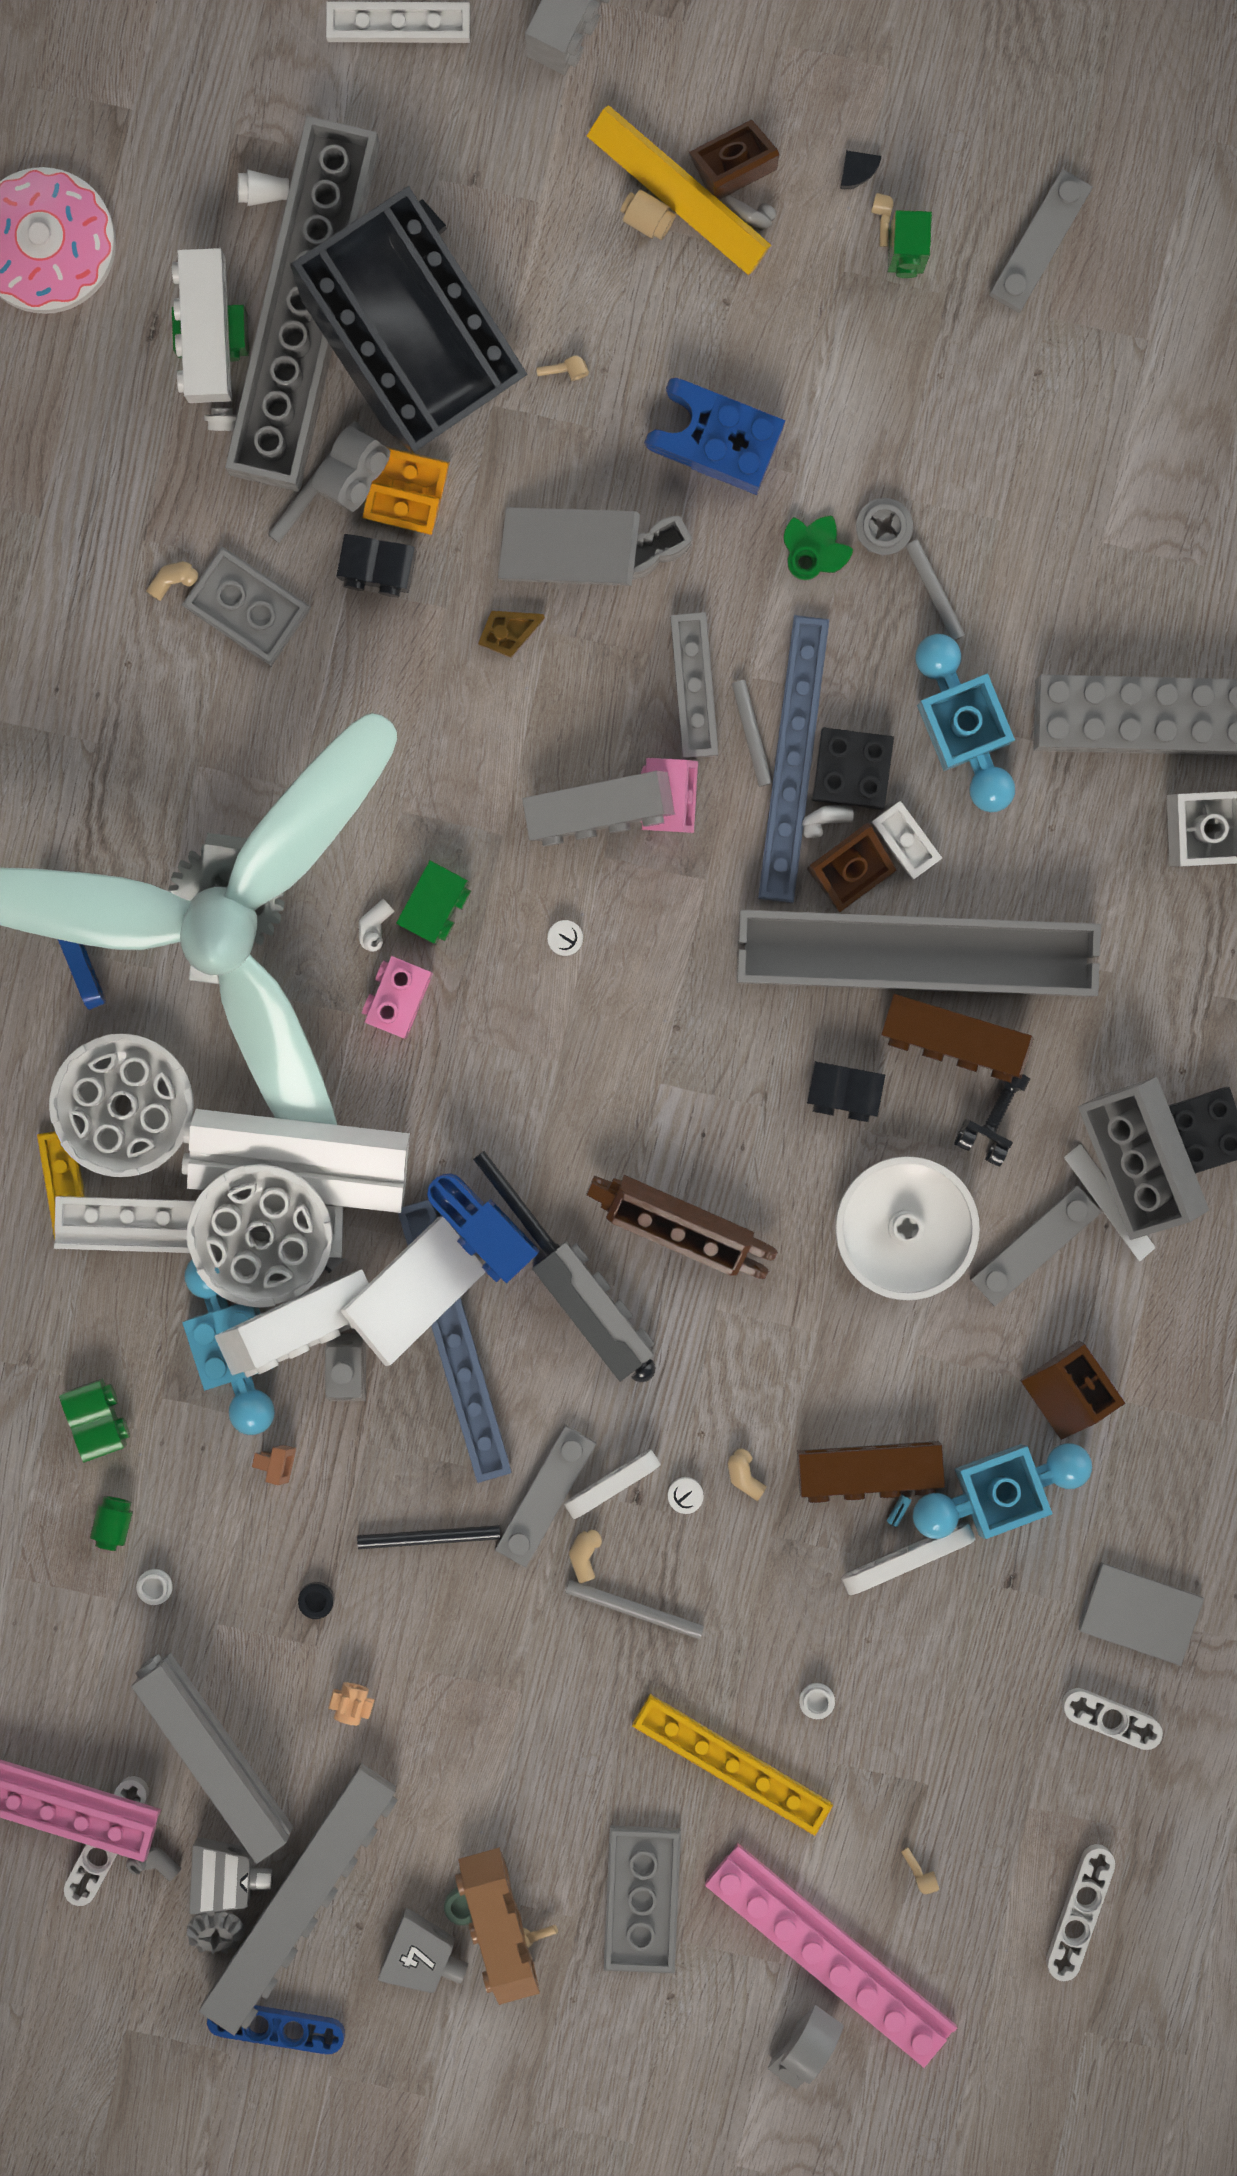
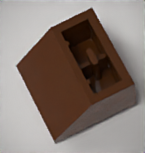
(1072, 1391)

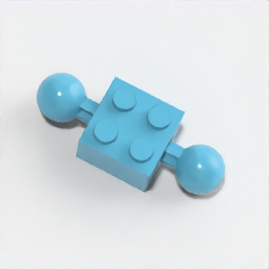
(965, 722)
(250, 1409)
(1002, 1491)

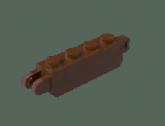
(681, 1226)

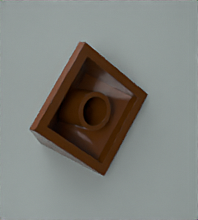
(735, 159)
(852, 867)

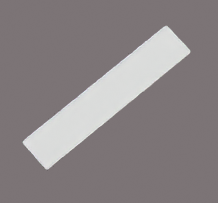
(1099, 1189)

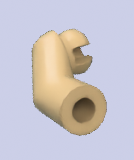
(170, 575)
(741, 1475)
(581, 1552)

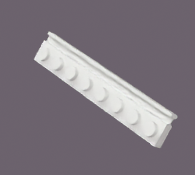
(143, 1224)

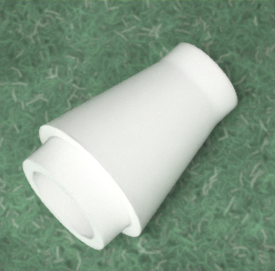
(261, 188)

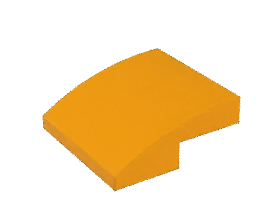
(407, 491)

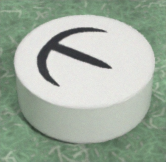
(565, 938)
(685, 1495)

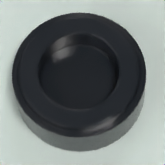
(316, 1600)

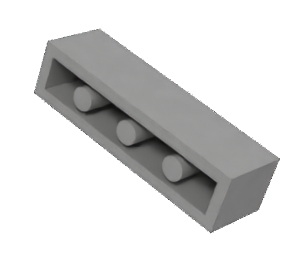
(599, 806)

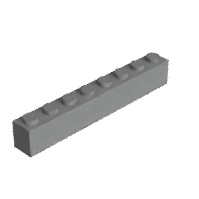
(298, 1899)

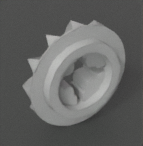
(880, 510)
(204, 1924)

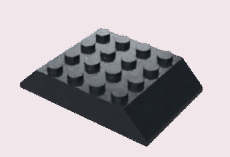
(405, 321)

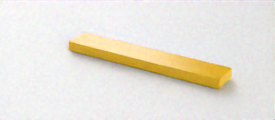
(678, 190)
(732, 1764)

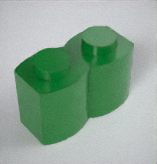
(94, 1420)

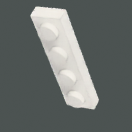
(398, 22)

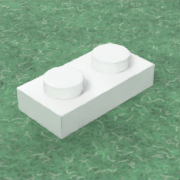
(906, 840)

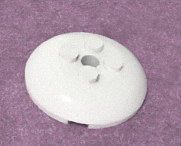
(86, 1114)
(250, 1269)

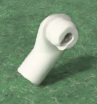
(825, 815)
(370, 926)

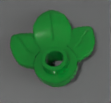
(817, 544)

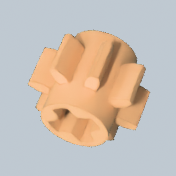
(351, 1703)

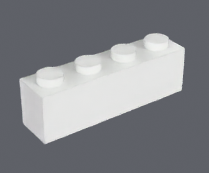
(203, 325)

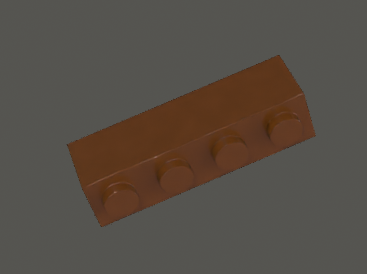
(957, 1037)
(870, 1470)

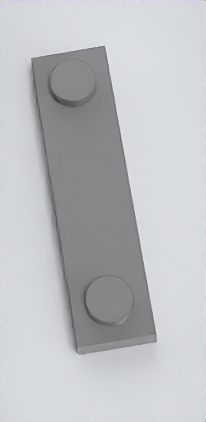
(1041, 241)
(694, 685)
(1035, 1245)
(545, 1496)

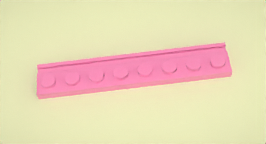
(76, 1811)
(830, 1955)

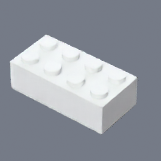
(290, 1327)

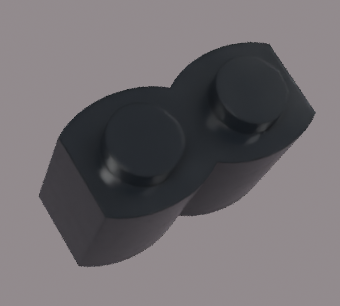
(376, 564)
(845, 1090)

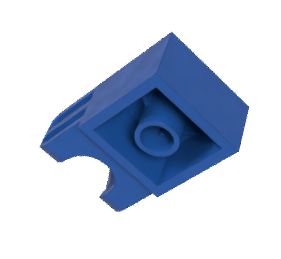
(707, 439)
(482, 1227)

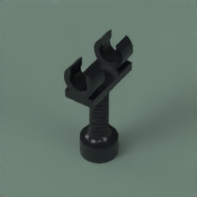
(1000, 1146)

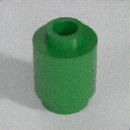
(111, 1523)

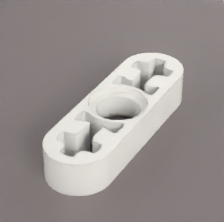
(612, 1484)
(1140, 1719)

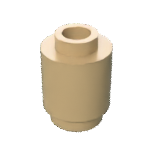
(647, 214)

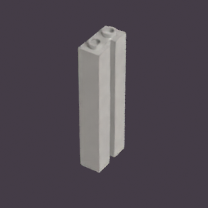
(212, 1756)

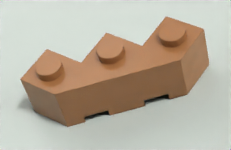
(497, 1926)

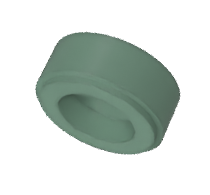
(457, 1908)

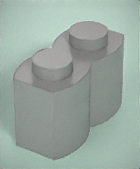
(351, 468)
(662, 544)

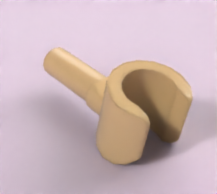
(883, 206)
(574, 365)
(926, 1882)
(536, 1935)

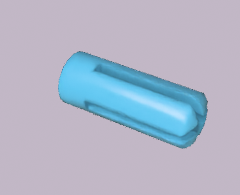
(902, 1500)

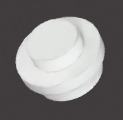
(221, 419)
(154, 1586)
(817, 1701)

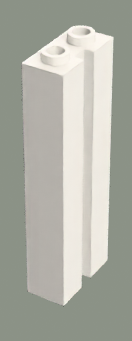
(340, 1162)

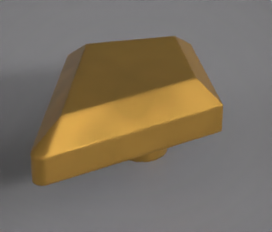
(508, 631)

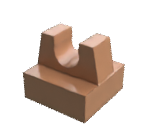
(277, 1464)

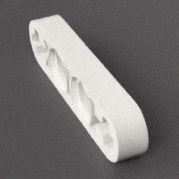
(906, 1559)
(94, 1883)
(1086, 1914)

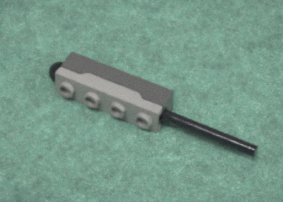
(581, 1292)

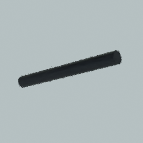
(428, 1537)

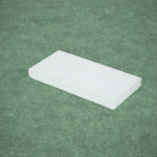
(413, 1291)

